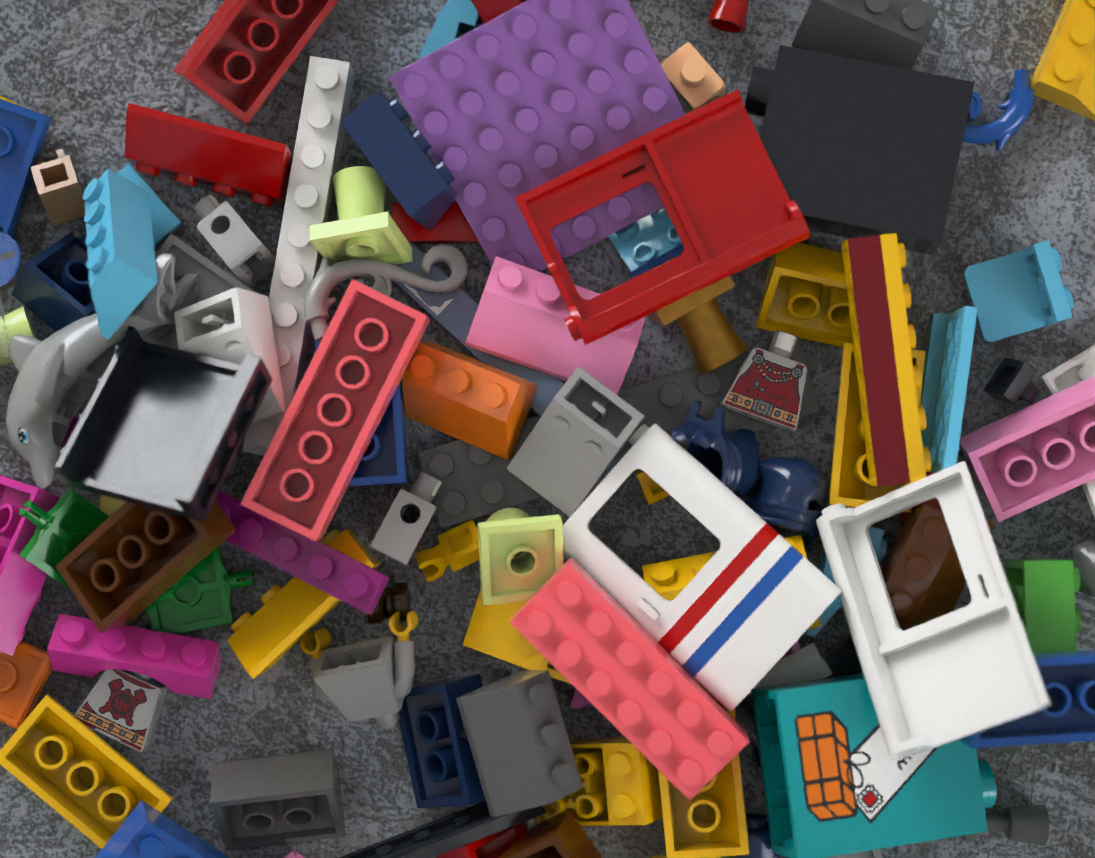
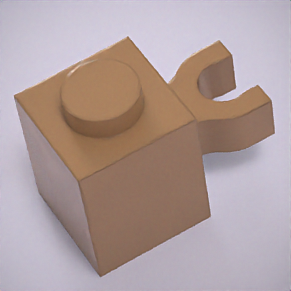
(59, 188)

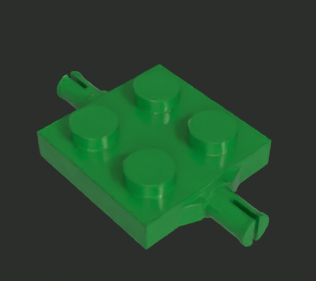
(59, 531)
(199, 597)

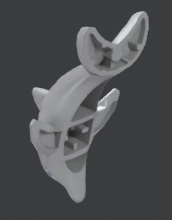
(63, 369)

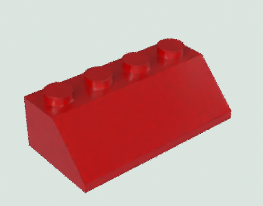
(207, 155)

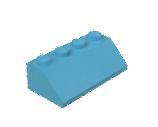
(118, 248)

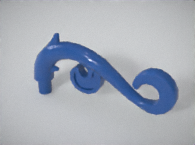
(1015, 114)

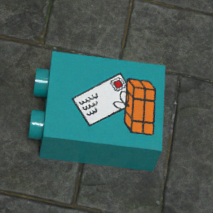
(839, 790)

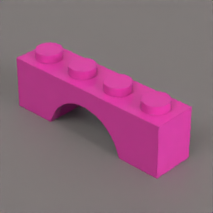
(177, 661)

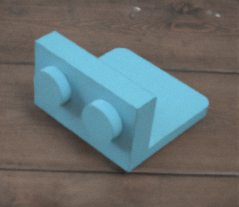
(645, 239)
(1018, 292)

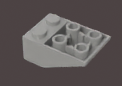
(575, 441)

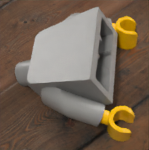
(365, 676)

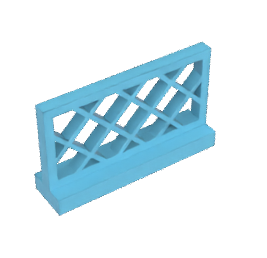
(946, 383)

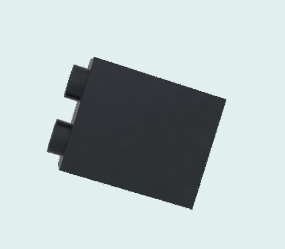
(862, 143)

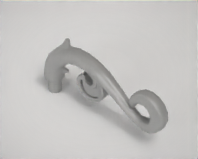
(381, 272)

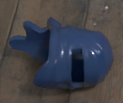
(727, 454)
(789, 495)

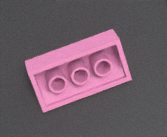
(525, 324)
(1035, 451)

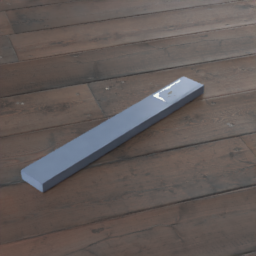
(455, 314)

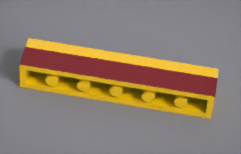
(884, 359)

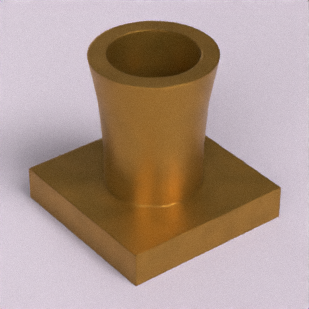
(704, 326)

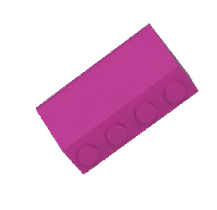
(19, 579)

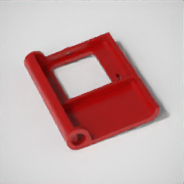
(714, 191)

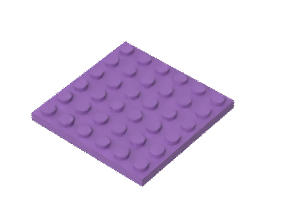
(533, 102)

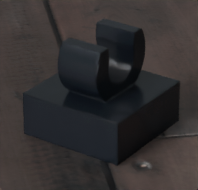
(1012, 382)

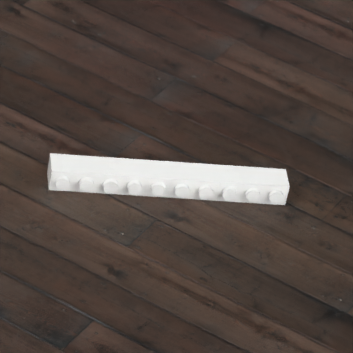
(306, 204)

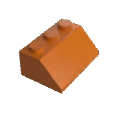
(466, 398)

